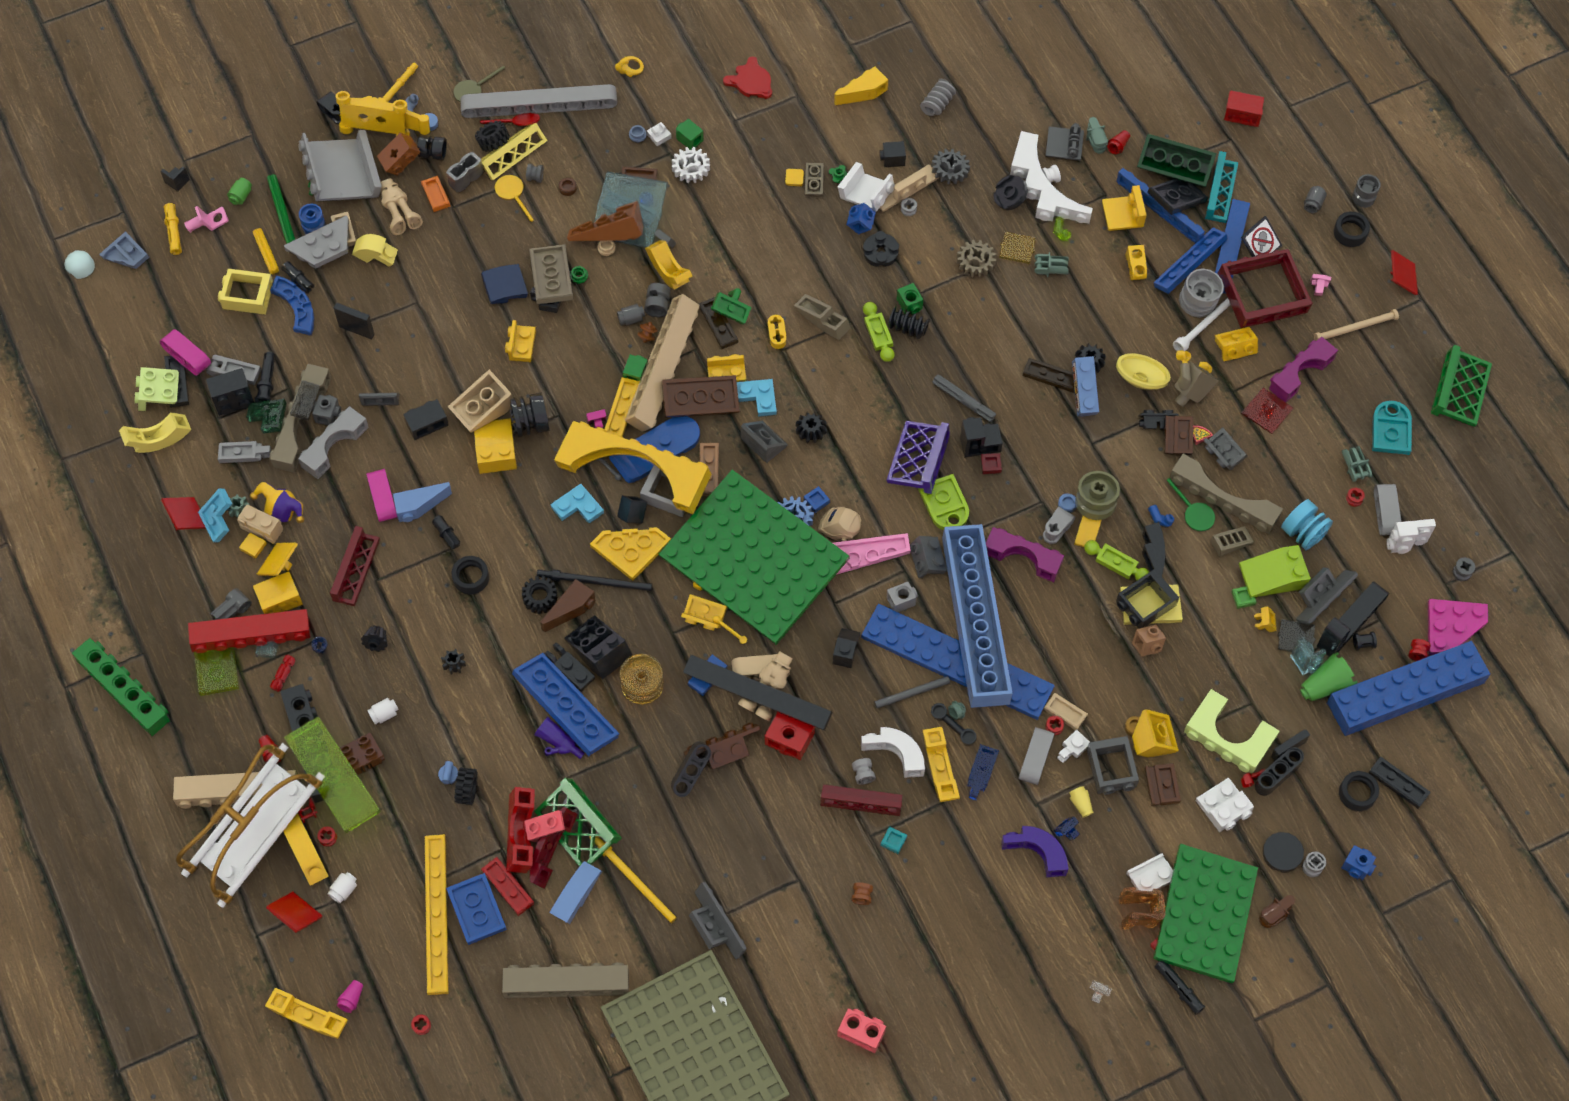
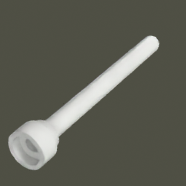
(1183, 343)

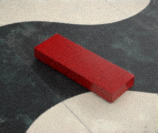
(507, 886)

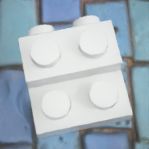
(1409, 533)
(1225, 805)

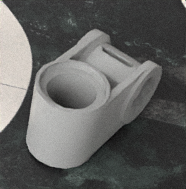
(1057, 525)

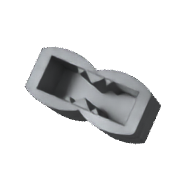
(464, 172)

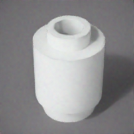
(383, 710)
(342, 887)

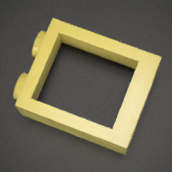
(246, 305)

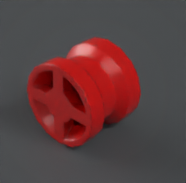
(1419, 649)

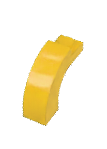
(666, 265)
(305, 851)

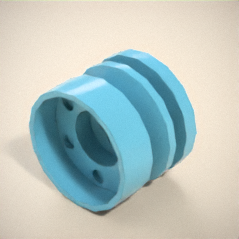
(1303, 521)

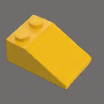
(495, 447)

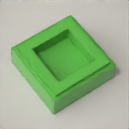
(1242, 597)

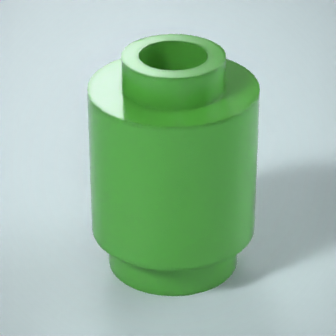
(239, 191)

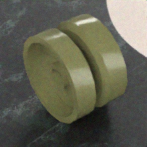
(1097, 495)

